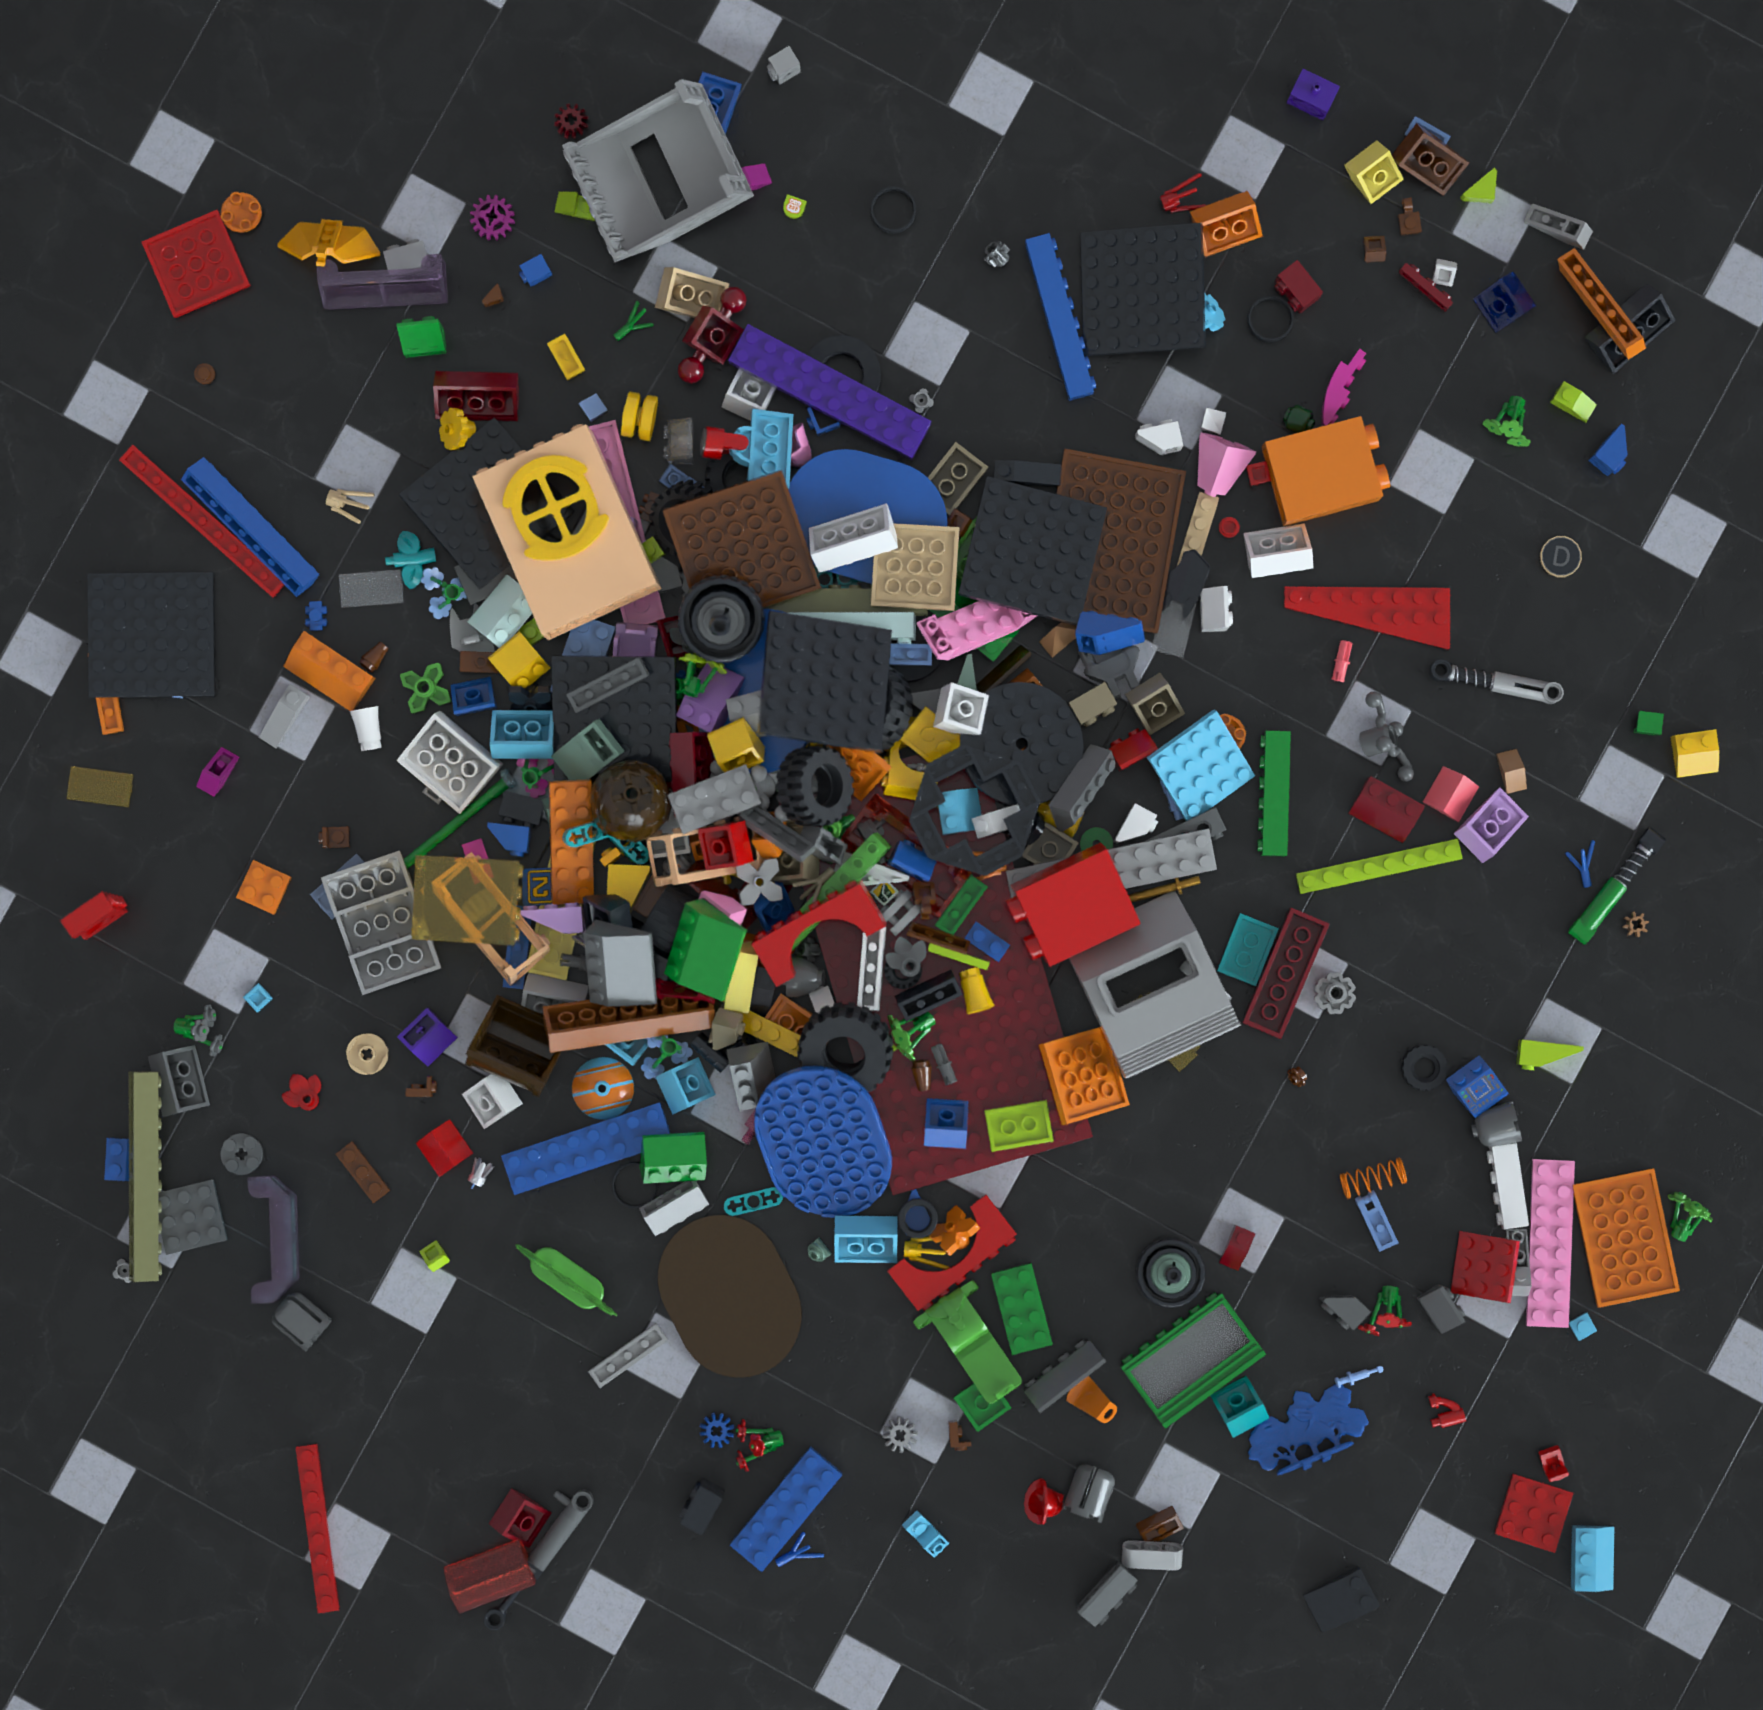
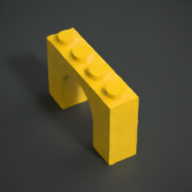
(900, 779)

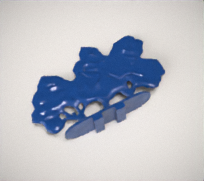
(1307, 1424)

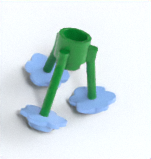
(454, 591)

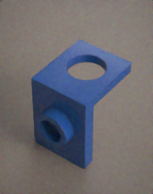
(813, 424)

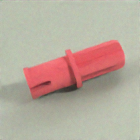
(1342, 661)

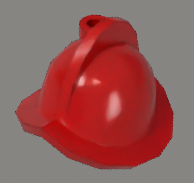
(1042, 1502)

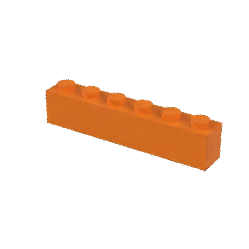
(1601, 303)

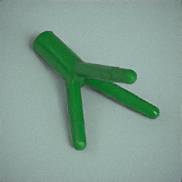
(631, 321)

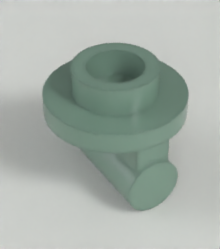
(818, 1251)

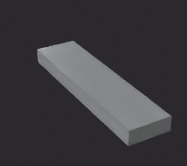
(628, 1355)

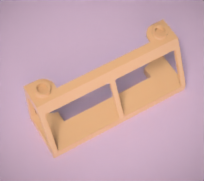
(539, 942)

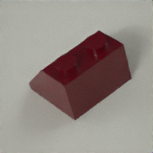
(519, 1518)

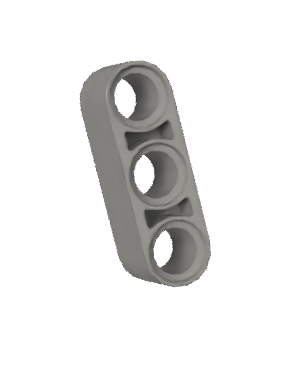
(1152, 1555)

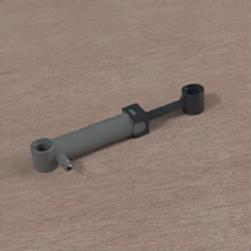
(547, 1547)

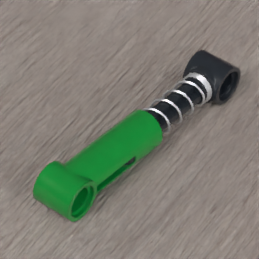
(1613, 890)

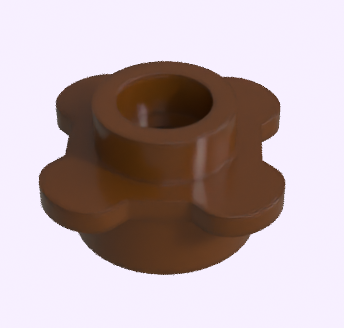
(1297, 1076)

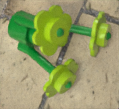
(692, 684)

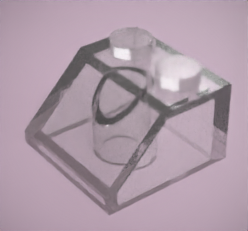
(679, 441)

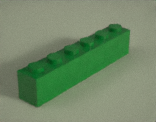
(1275, 793)

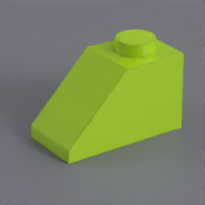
(1573, 401)

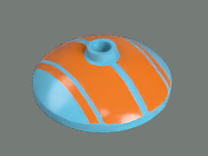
(618, 1088)

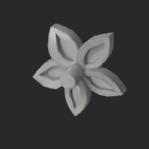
(919, 766)

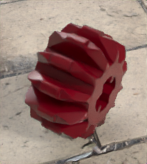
(565, 126)

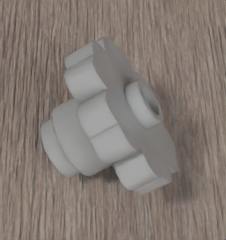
(1345, 997)

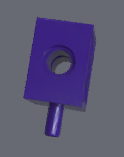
(1313, 94)

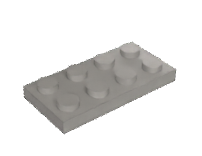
(714, 799)

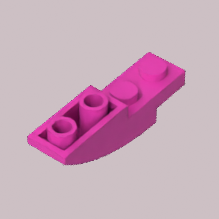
(1336, 394)

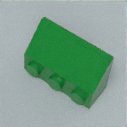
(673, 1157)

